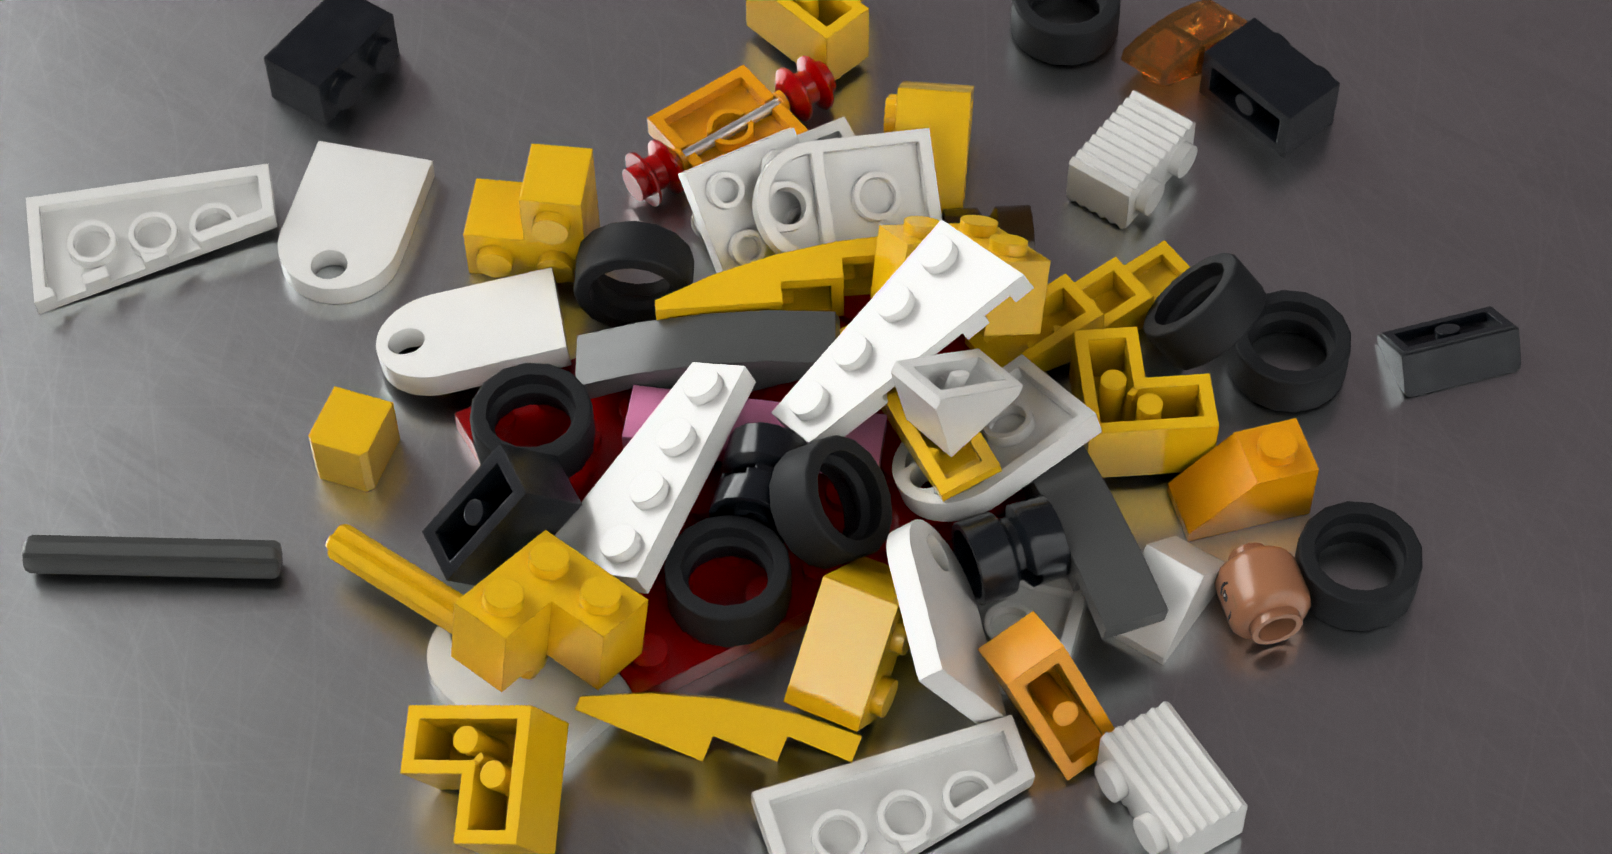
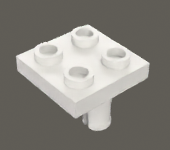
(723, 196)

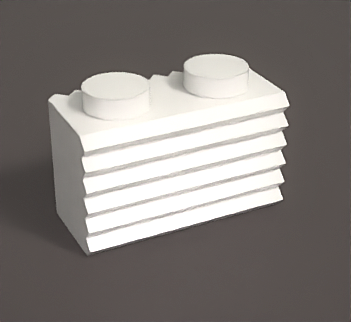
(1131, 160)
(1168, 784)

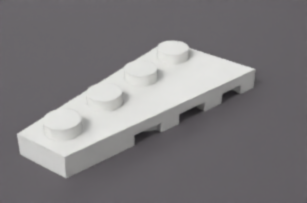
(129, 230)
(918, 312)
(655, 480)
(897, 797)

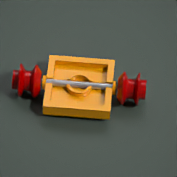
(723, 119)

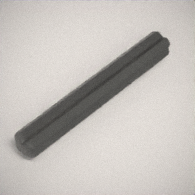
(152, 556)

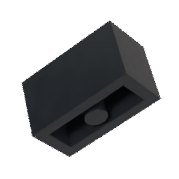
(332, 57)
(1269, 87)
(500, 512)

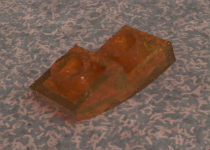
(1177, 43)

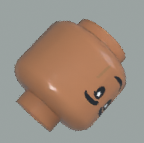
(1262, 593)

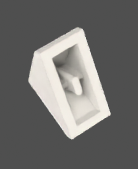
(953, 395)
(1187, 586)

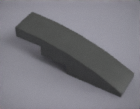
(656, 353)
(1101, 547)

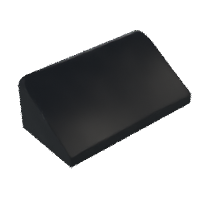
(1451, 351)

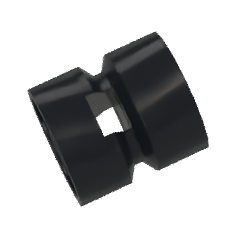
(748, 471)
(1018, 547)

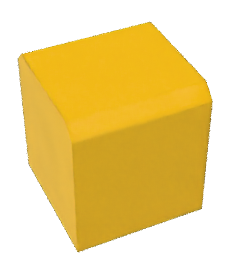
(354, 439)

